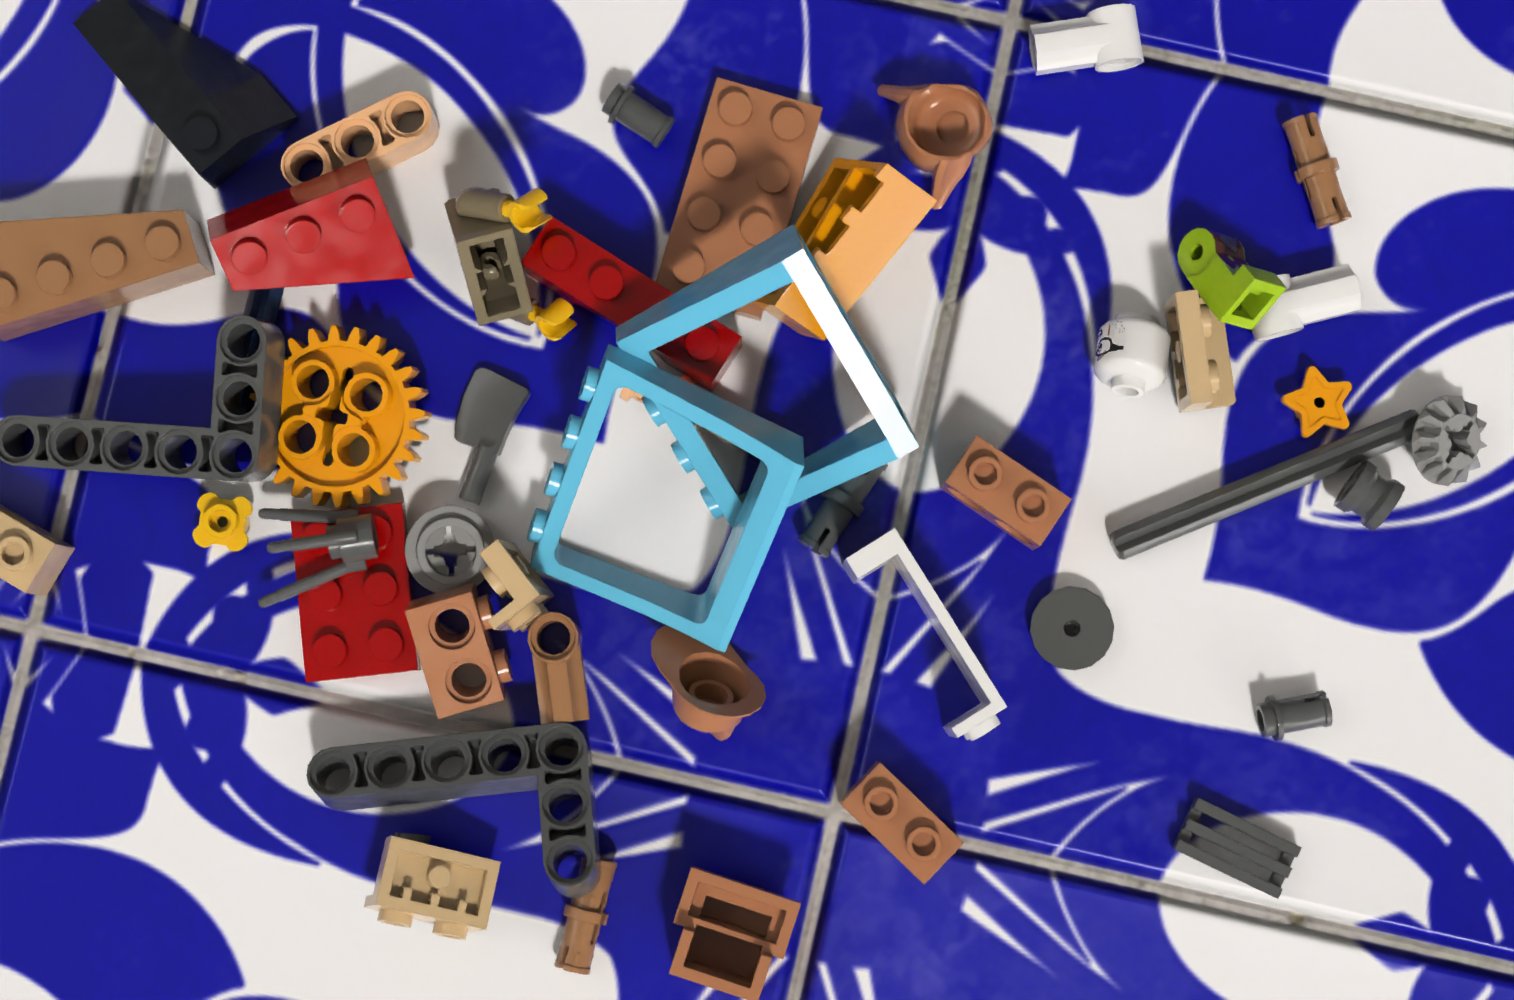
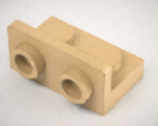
(1198, 354)
(511, 575)
(433, 887)

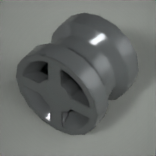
(1369, 495)

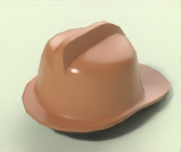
(708, 686)

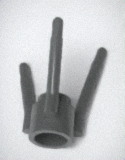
(351, 539)

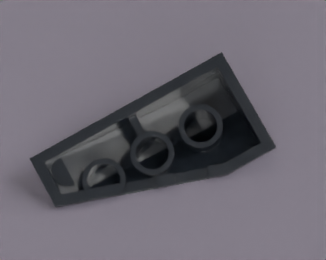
(196, 94)

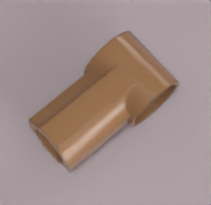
(559, 676)

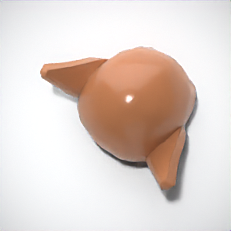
(940, 130)

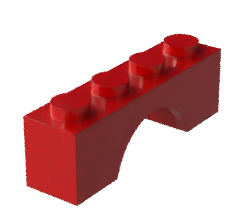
(619, 292)

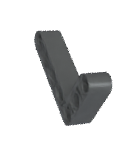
(163, 443)
(479, 778)

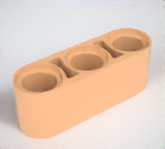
(377, 121)

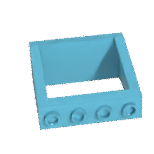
(736, 283)

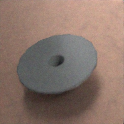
(1071, 628)

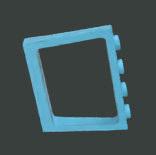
(716, 612)

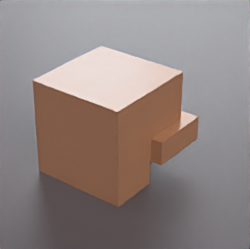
(730, 933)

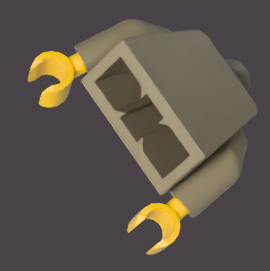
(492, 259)

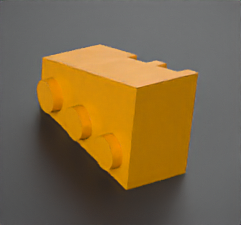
(852, 232)

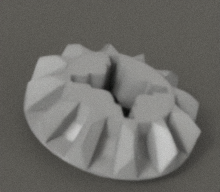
(1432, 445)
(429, 531)

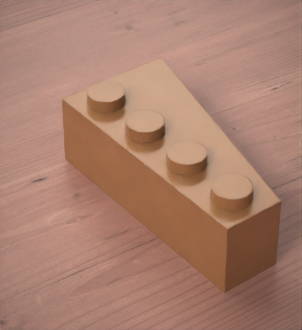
(92, 263)

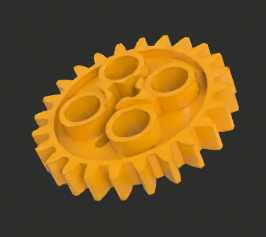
(387, 428)

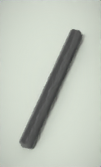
(1264, 485)

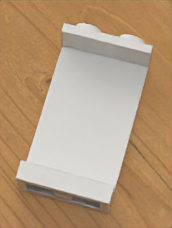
(892, 548)

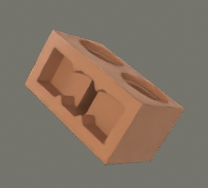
(1006, 493)
(443, 652)
(901, 822)

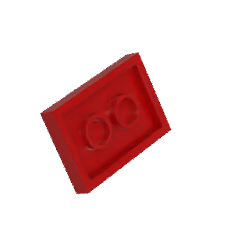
(358, 619)

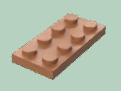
(738, 182)

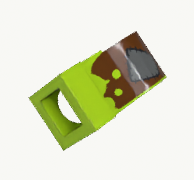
(1225, 280)

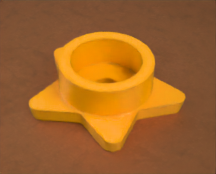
(1303, 405)

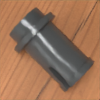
(637, 115)
(1293, 714)

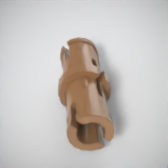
(1316, 170)
(584, 922)

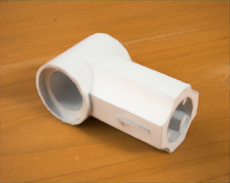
(1102, 40)
(1310, 300)

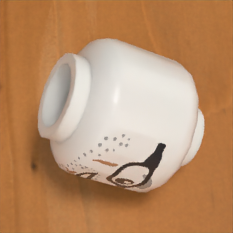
(1132, 354)

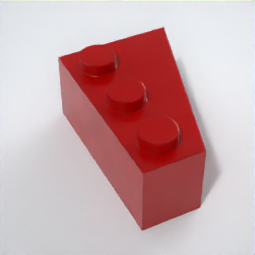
(311, 235)

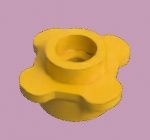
(234, 533)

